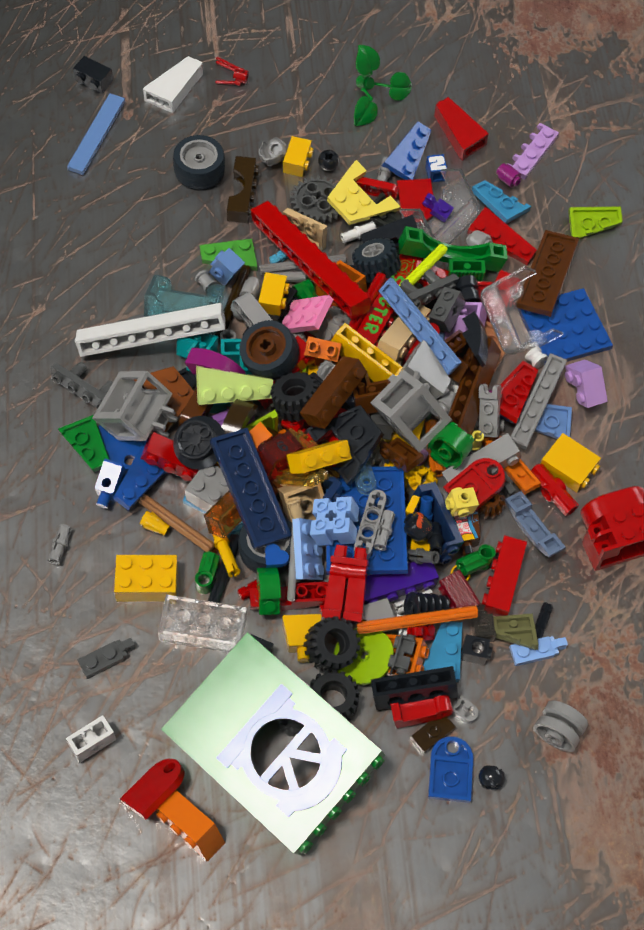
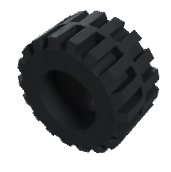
(292, 393)
(347, 644)
(342, 684)

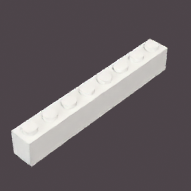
(150, 329)

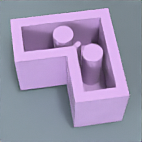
(588, 381)

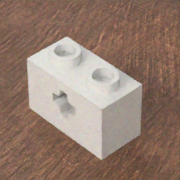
(91, 738)

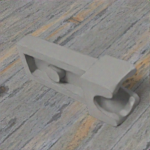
(489, 410)

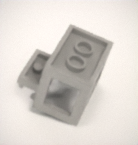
(406, 404)
(135, 412)

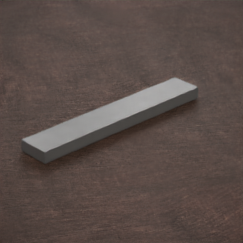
(538, 401)

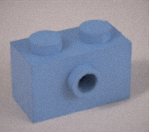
(226, 266)

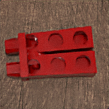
(356, 572)

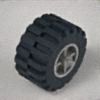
(376, 257)

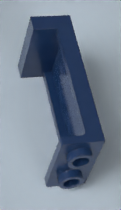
(451, 536)

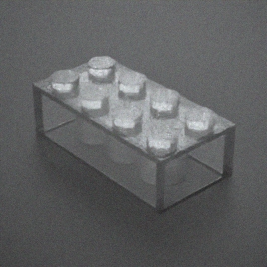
(201, 623)

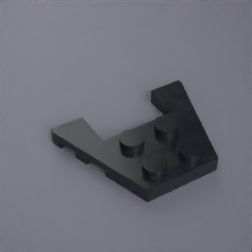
(362, 437)

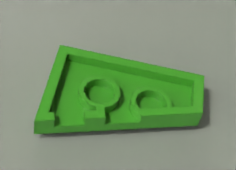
(242, 248)

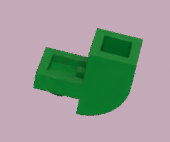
(269, 590)

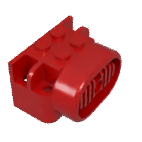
(614, 527)

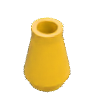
(154, 523)

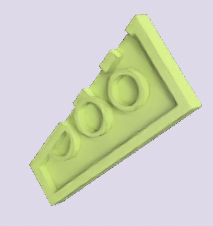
(224, 386)

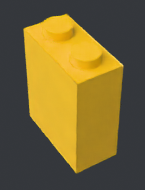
(571, 462)

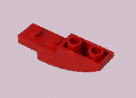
(306, 596)

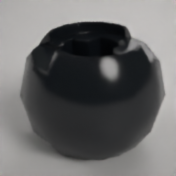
(328, 160)
(491, 777)

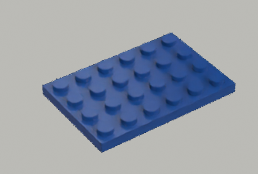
(394, 558)

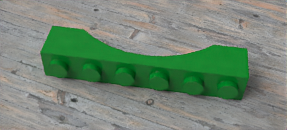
(419, 244)

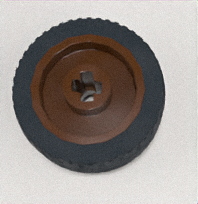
(269, 350)

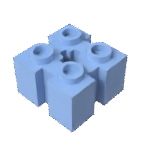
(334, 521)

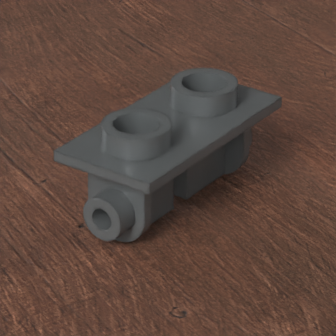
(403, 645)

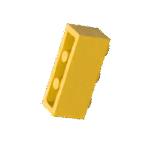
(319, 456)

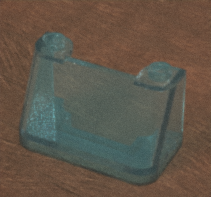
(162, 299)

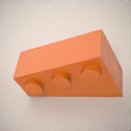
(191, 824)

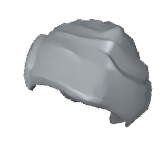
(272, 151)

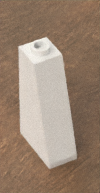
(174, 84)

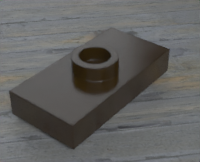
(431, 733)

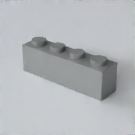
(501, 450)

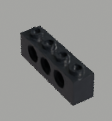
(414, 687)

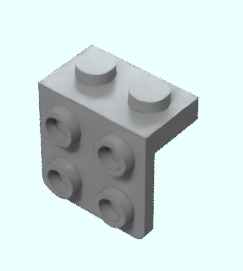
(331, 324)

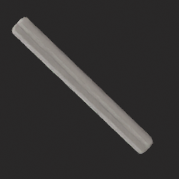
(289, 266)

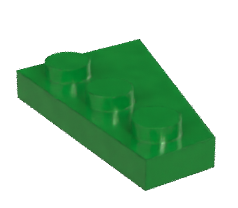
(86, 441)

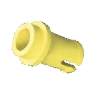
(477, 440)

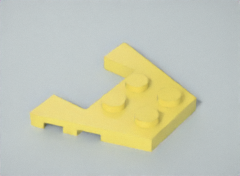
(353, 202)

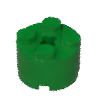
(451, 446)

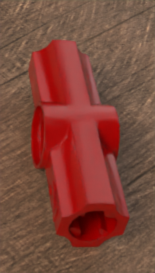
(554, 490)

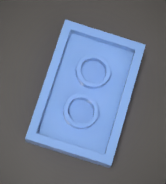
(307, 553)

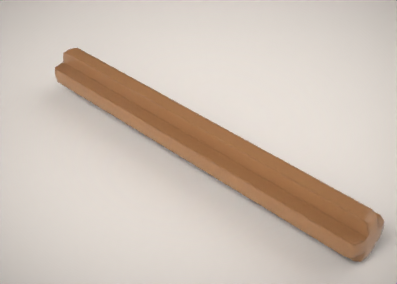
(178, 524)

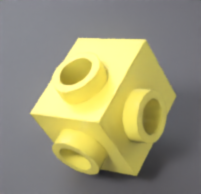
(461, 502)

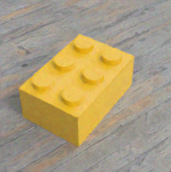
(145, 577)

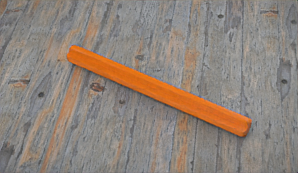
(417, 619)

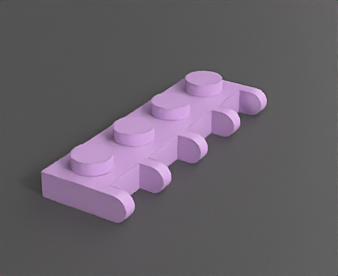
(535, 150)

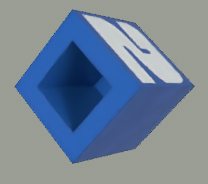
(433, 167)

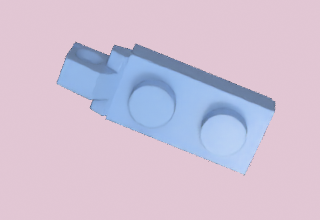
(547, 649)

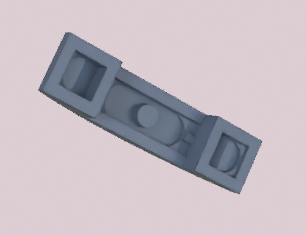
(532, 526)

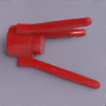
(240, 75)

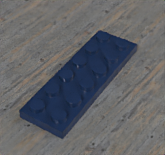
(250, 488)

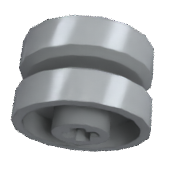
(561, 726)

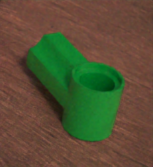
(305, 289)
(477, 560)
(207, 571)

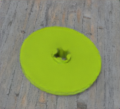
(375, 665)

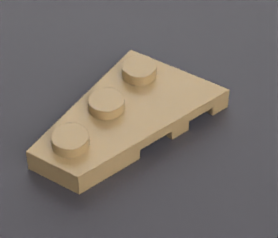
(313, 229)

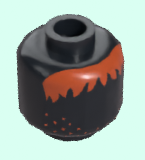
(418, 527)

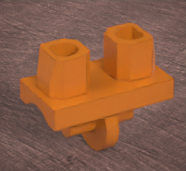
(323, 349)

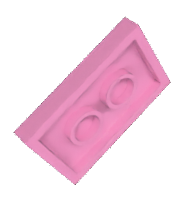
(307, 313)

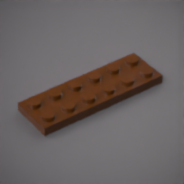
(551, 268)

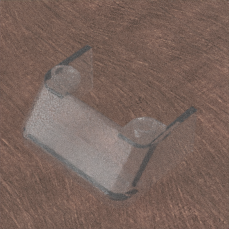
(465, 211)
(505, 317)

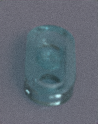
(366, 474)

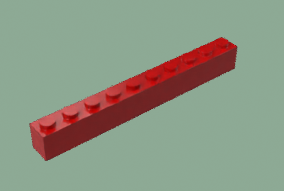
(311, 260)

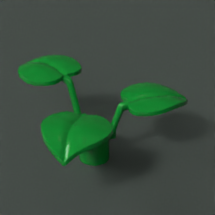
(367, 62)

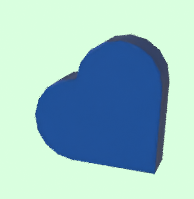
(275, 556)

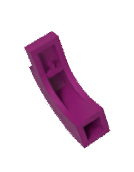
(210, 359)

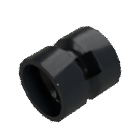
(468, 286)

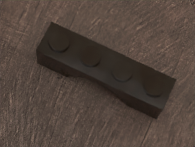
(239, 205)

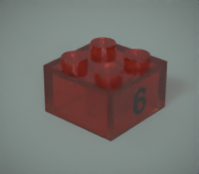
(273, 453)

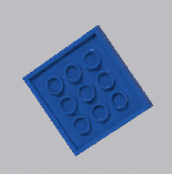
(578, 322)

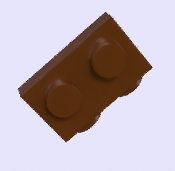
(400, 454)

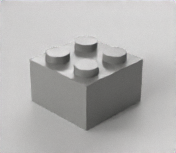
(206, 488)

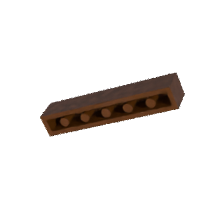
(467, 401)

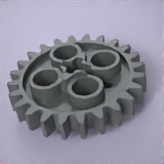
(311, 199)

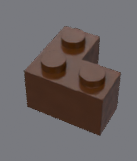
(366, 392)

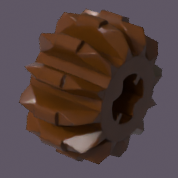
(493, 506)

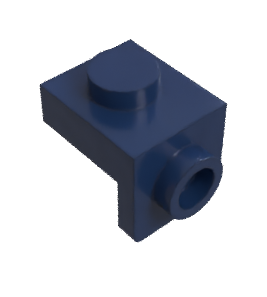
(334, 488)

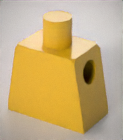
(295, 629)

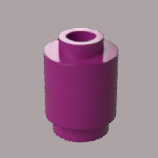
(509, 175)

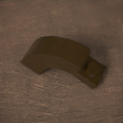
(239, 415)

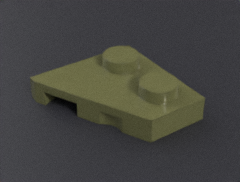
(517, 630)

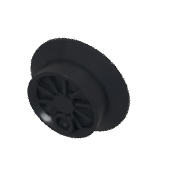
(193, 442)

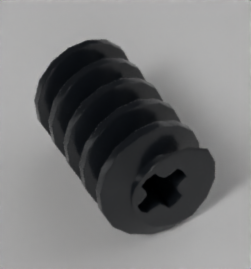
(421, 603)

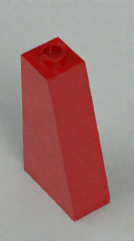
(460, 129)

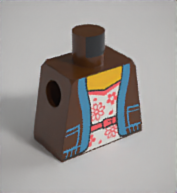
(469, 531)

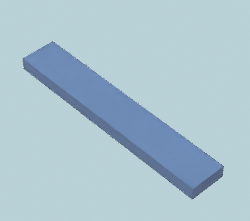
(96, 134)
(419, 324)

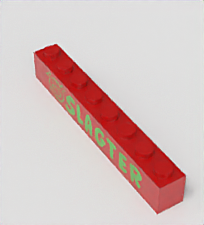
(381, 314)

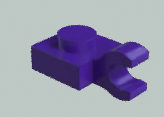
(439, 209)

